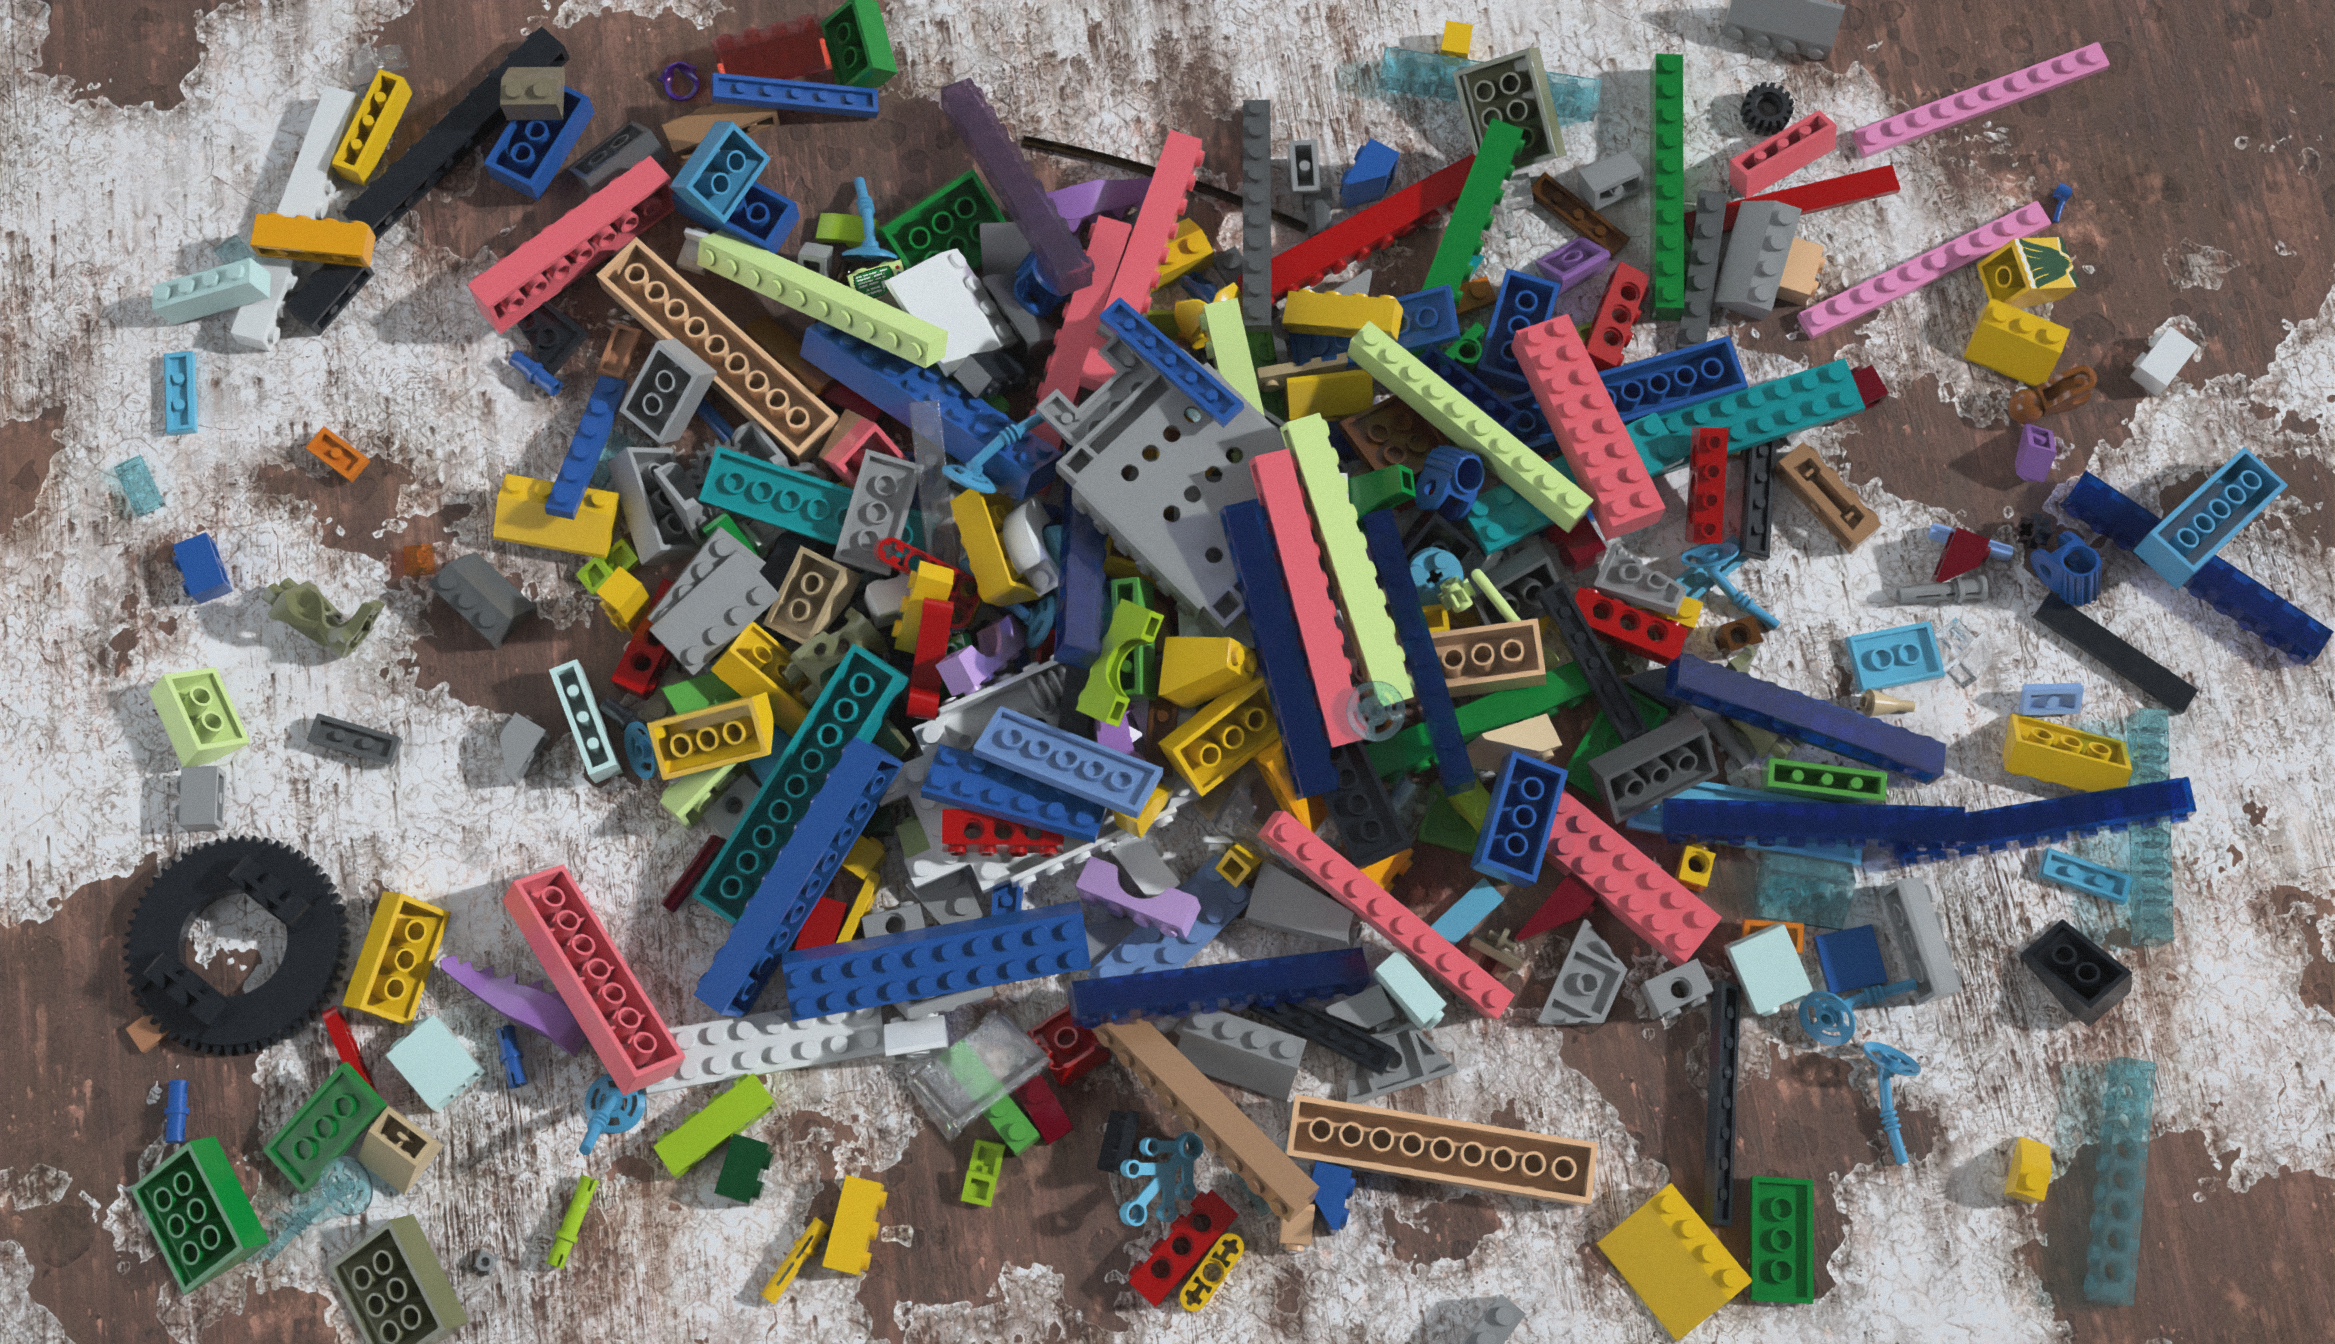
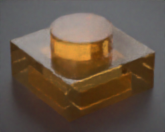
(419, 560)

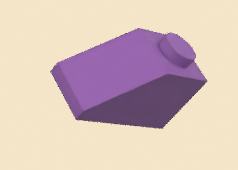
(2035, 453)

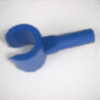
(2061, 193)

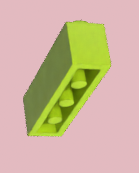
(714, 1126)

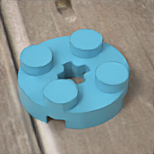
(1439, 561)

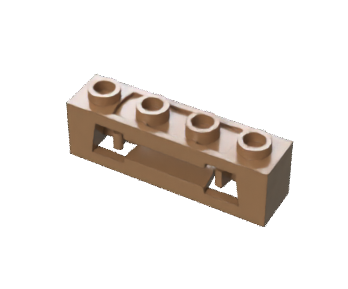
(1858, 523)

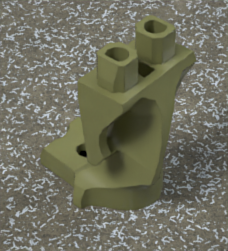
(317, 618)
(821, 668)
(1763, 740)

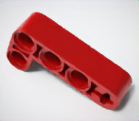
(964, 605)
(929, 651)

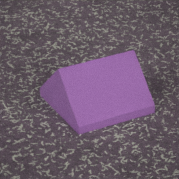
(1573, 263)

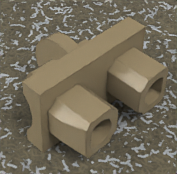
(1505, 960)

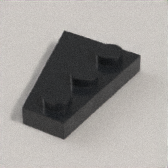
(552, 335)

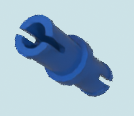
(535, 373)
(511, 1056)
(176, 1111)

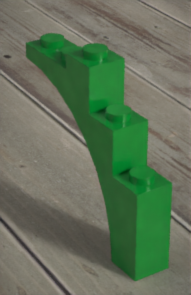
(1380, 490)

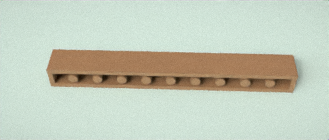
(1210, 1115)

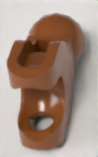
(2053, 396)

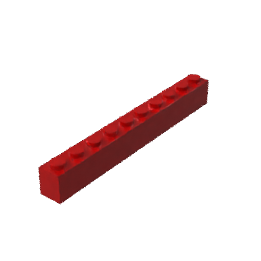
(1367, 231)

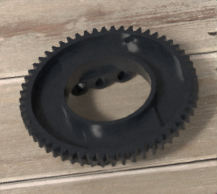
(289, 891)

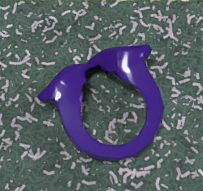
(667, 79)

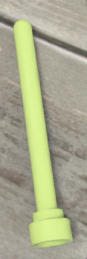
(1550, 658)

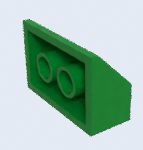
(859, 45)

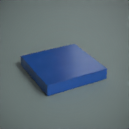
(1850, 959)

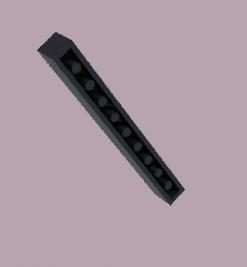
(448, 140)

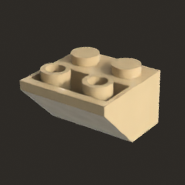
(398, 1149)

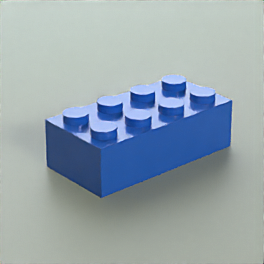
(534, 150)
(759, 218)
(1520, 304)
(1519, 819)

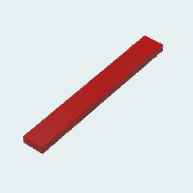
(1818, 195)

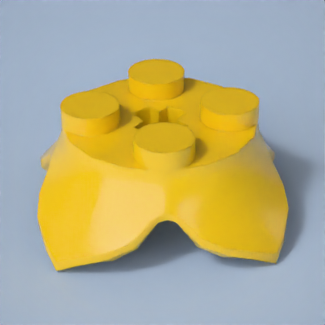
(1187, 315)

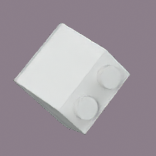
(915, 1038)

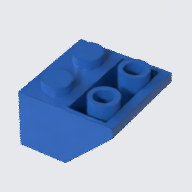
(1370, 175)
(1334, 1188)

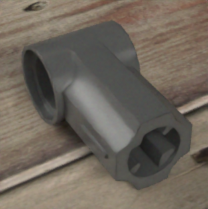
(1318, 210)

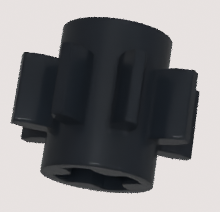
(2034, 531)

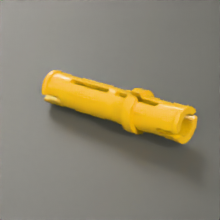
(817, 1229)

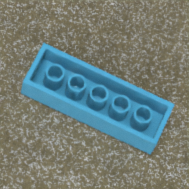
(2210, 518)

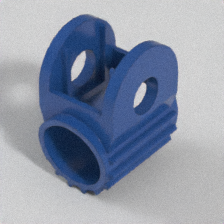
(1035, 281)
(1451, 475)
(2075, 584)

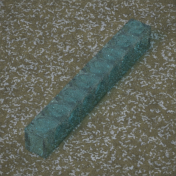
(1424, 65)
(2150, 848)
(2132, 1168)

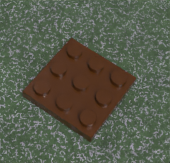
(1392, 435)

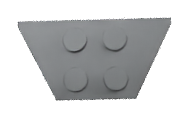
(1585, 982)
(1411, 1064)

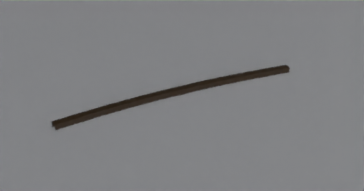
(1148, 170)

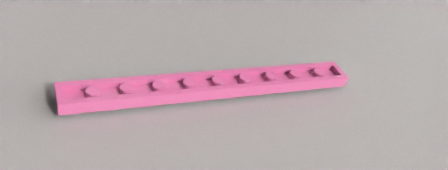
(1980, 100)
(1922, 270)

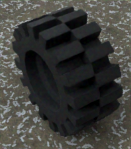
(1771, 95)

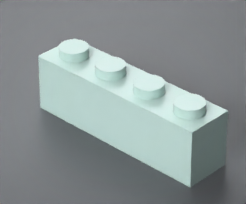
(211, 291)
(585, 721)

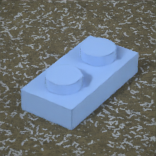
(2051, 699)

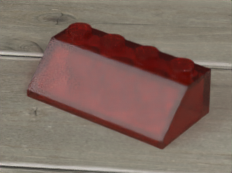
(775, 50)

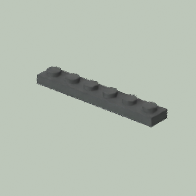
(1701, 268)

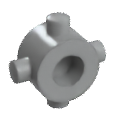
(486, 1262)

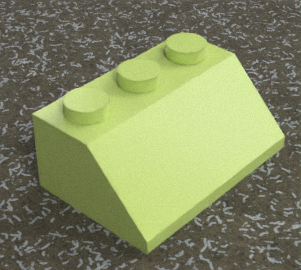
(198, 716)
(695, 791)

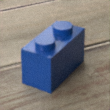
(201, 568)

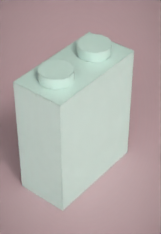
(1768, 969)
(1409, 991)
(434, 1062)

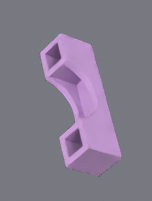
(969, 669)
(1170, 911)

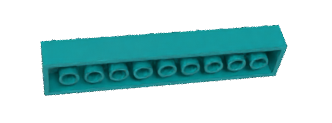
(849, 706)

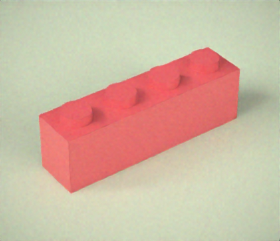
(1782, 154)

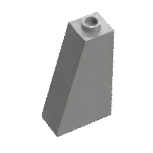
(1297, 909)

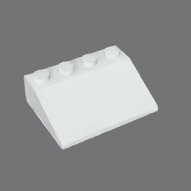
(953, 299)

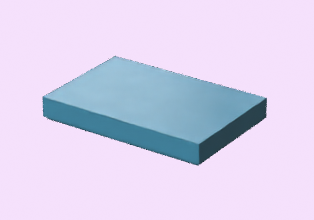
(1895, 657)

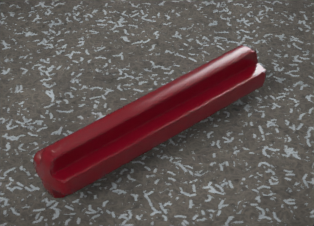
(693, 873)

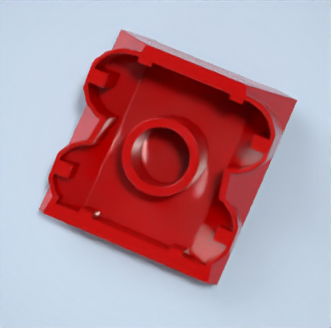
(1069, 1048)

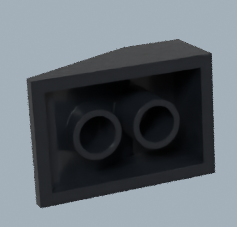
(1436, 531)
(2078, 972)

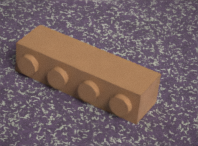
(687, 132)

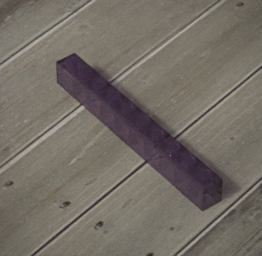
(1017, 187)

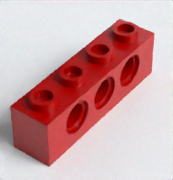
(1632, 285)
(1706, 485)
(1642, 620)
(639, 650)
(958, 821)
(1220, 1218)

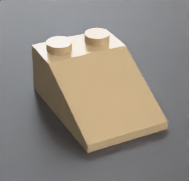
(811, 596)
(1529, 737)

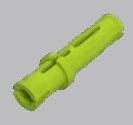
(572, 1221)

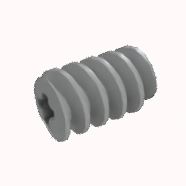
(1047, 689)

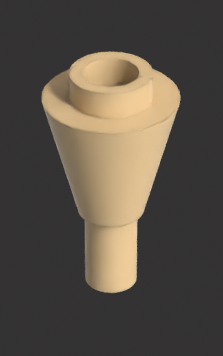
(1877, 703)

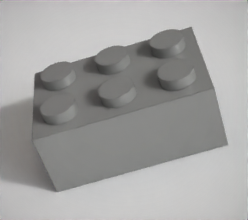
(667, 390)

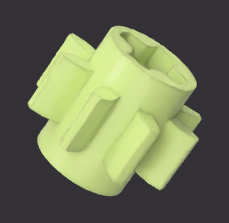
(1456, 594)

